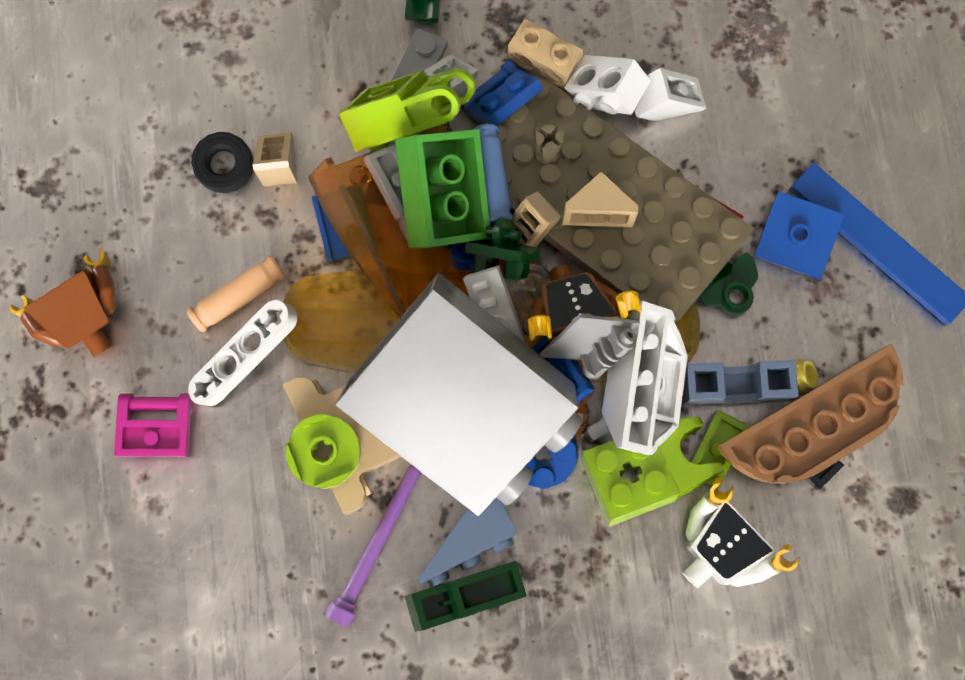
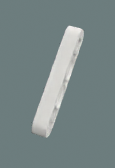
(245, 358)

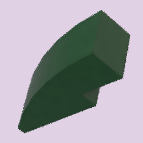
(465, 596)

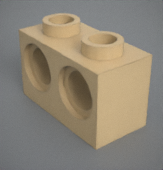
(544, 53)

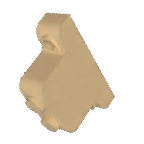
(309, 400)

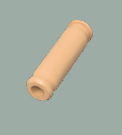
(235, 294)

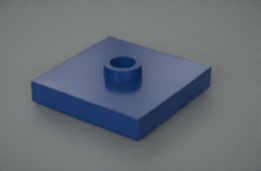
(799, 235)

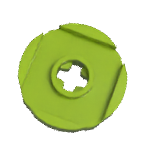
(304, 442)

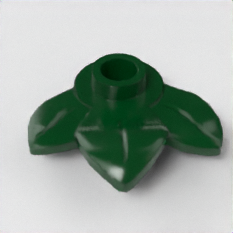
(736, 279)

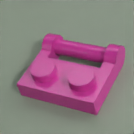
(153, 437)

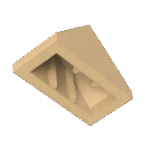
(275, 159)
(600, 205)

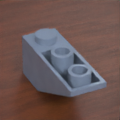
(470, 538)

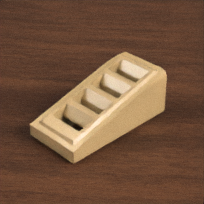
(542, 212)

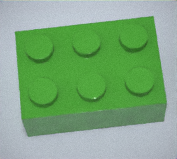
(443, 188)

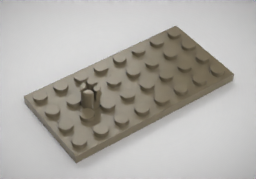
(679, 229)

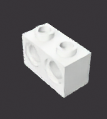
(608, 84)

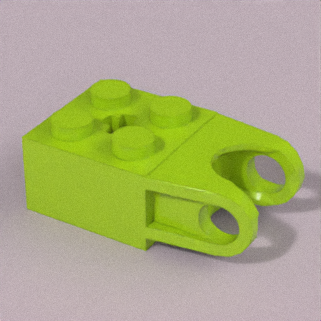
(404, 107)
(658, 480)

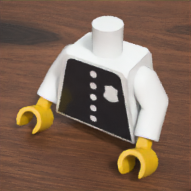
(728, 544)

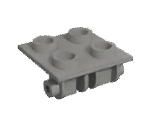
(594, 341)

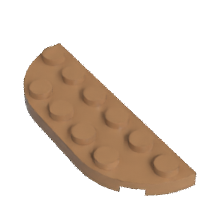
(821, 423)

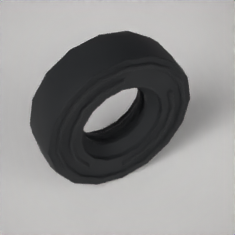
(208, 148)

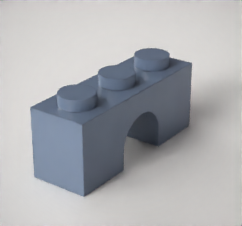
(742, 384)

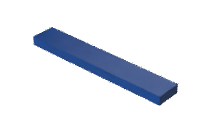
(883, 245)

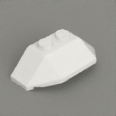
(647, 383)

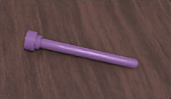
(342, 608)

